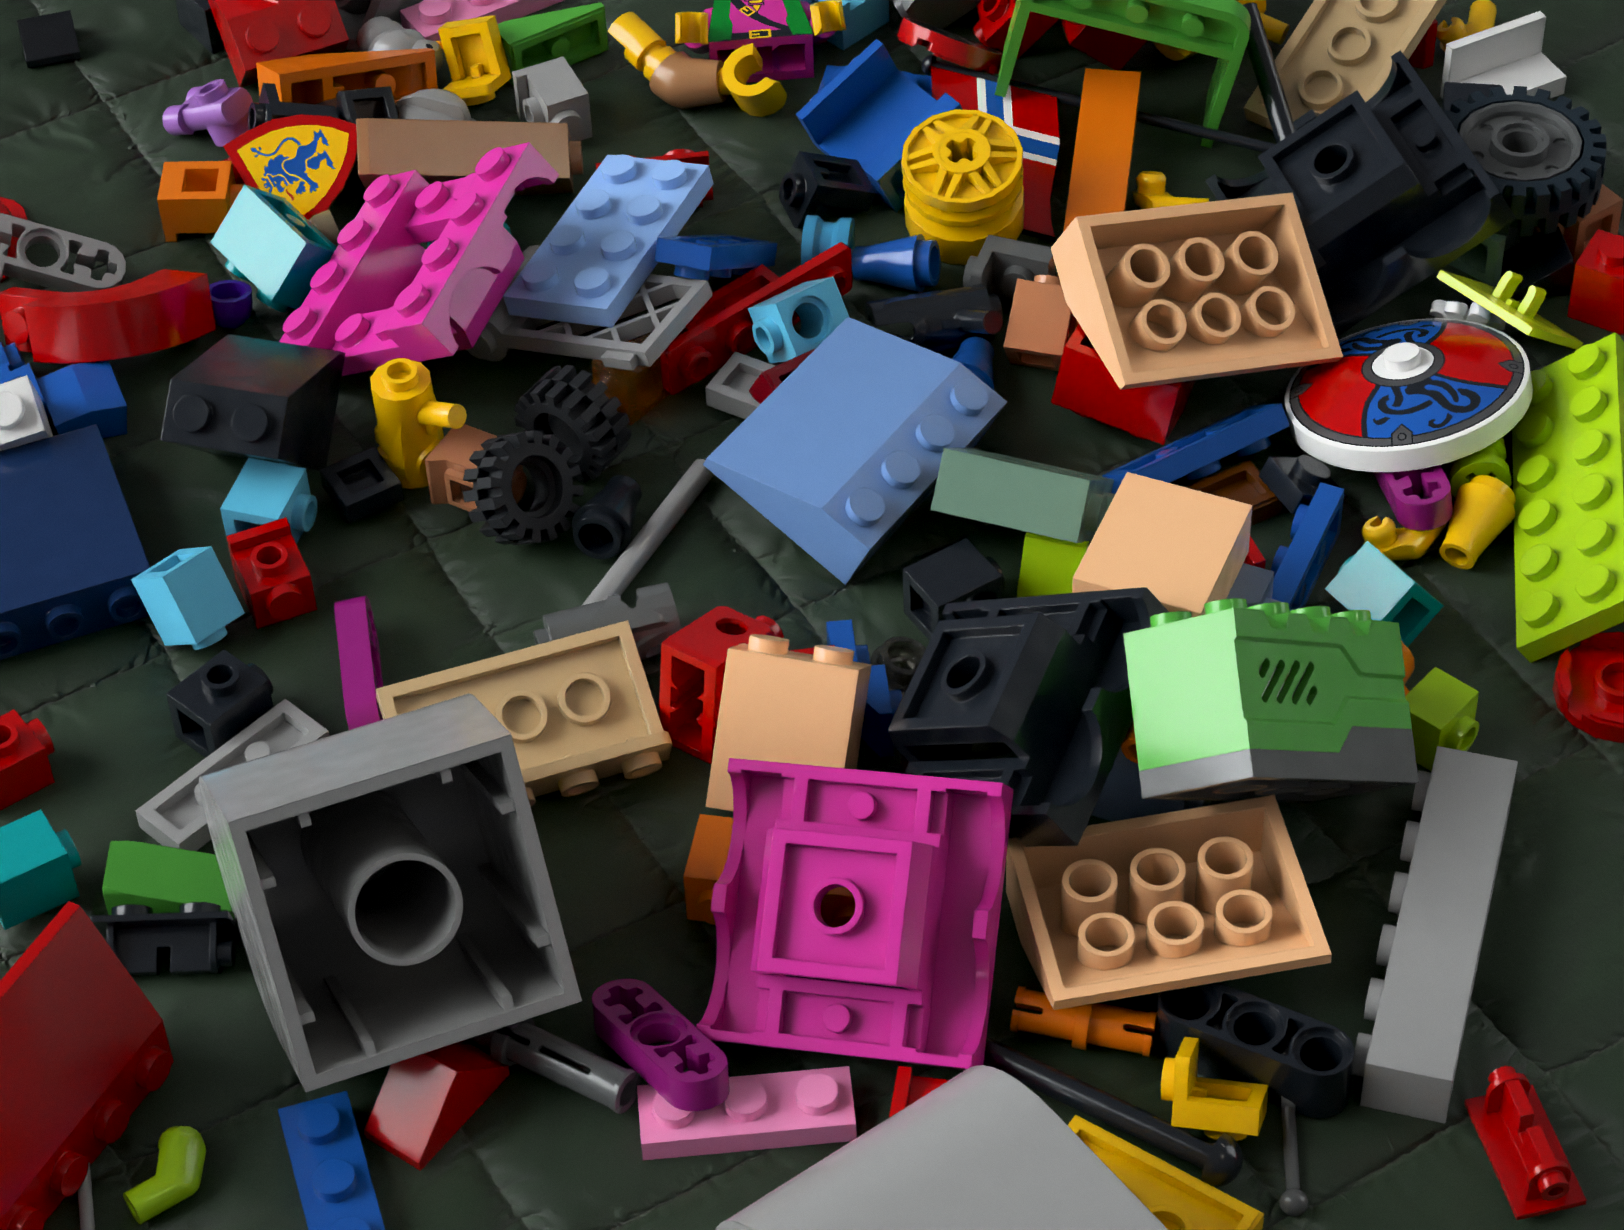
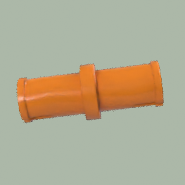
(1084, 1024)

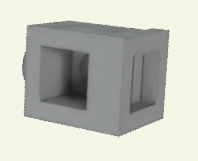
(553, 95)

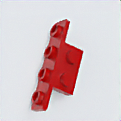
(725, 322)

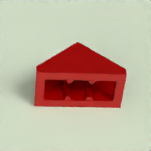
(431, 1099)

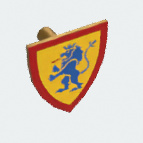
(298, 159)

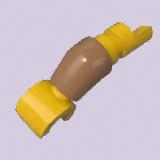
(696, 81)

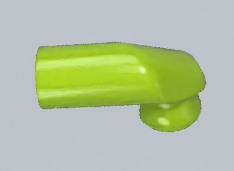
(176, 1175)

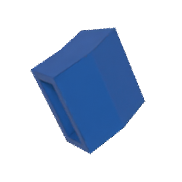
(85, 397)

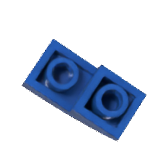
(880, 701)

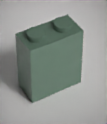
(1021, 494)

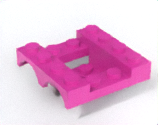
(394, 298)
(926, 916)

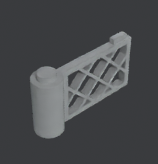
(608, 345)

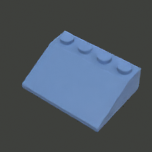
(854, 442)

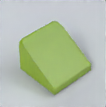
(1048, 565)

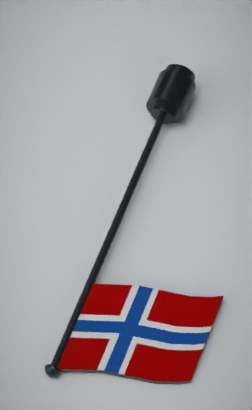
(1034, 118)

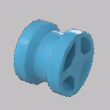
(822, 235)

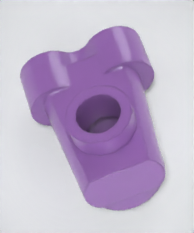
(212, 108)

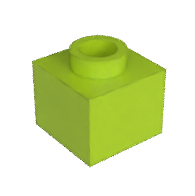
(1442, 715)

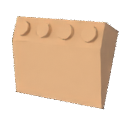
(1197, 290)
(1164, 904)

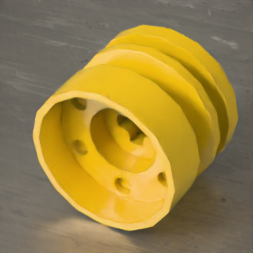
(963, 182)

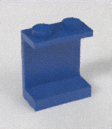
(869, 117)

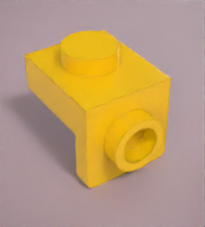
(474, 58)
(1210, 1103)

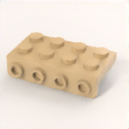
(571, 705)

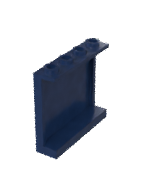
(64, 543)

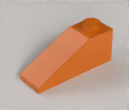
(321, 76)

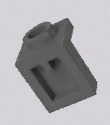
(1005, 261)

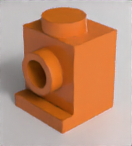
(195, 196)

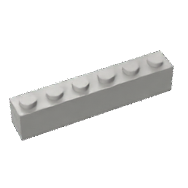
(1437, 937)

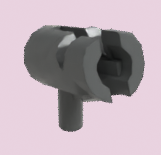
(650, 620)

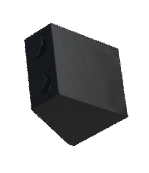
(257, 402)

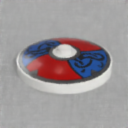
(1410, 396)

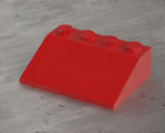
(73, 1064)

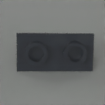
(191, 935)

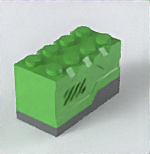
(1269, 704)

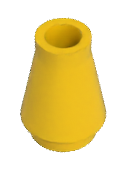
(1478, 517)

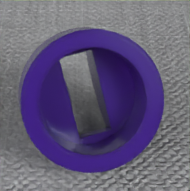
(231, 303)

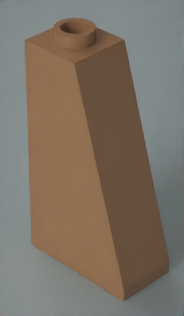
(453, 148)

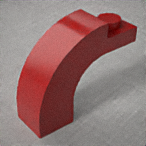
(109, 322)

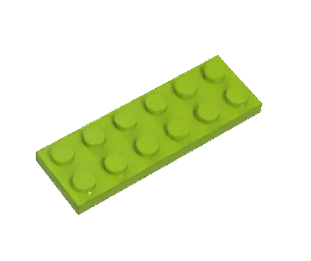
(1570, 501)

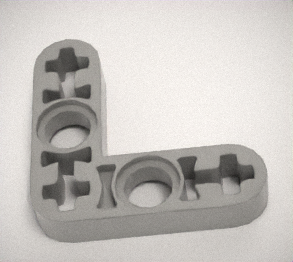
(54, 276)

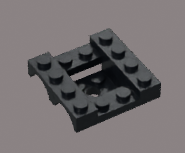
(1379, 193)
(1043, 681)

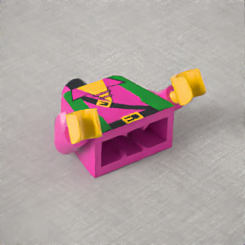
(778, 28)

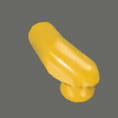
(1481, 17)
(1152, 193)
(1398, 542)

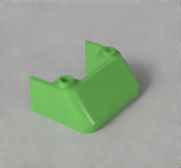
(1198, 26)

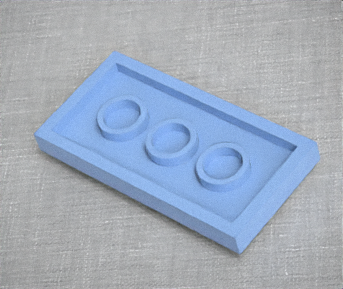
(608, 240)

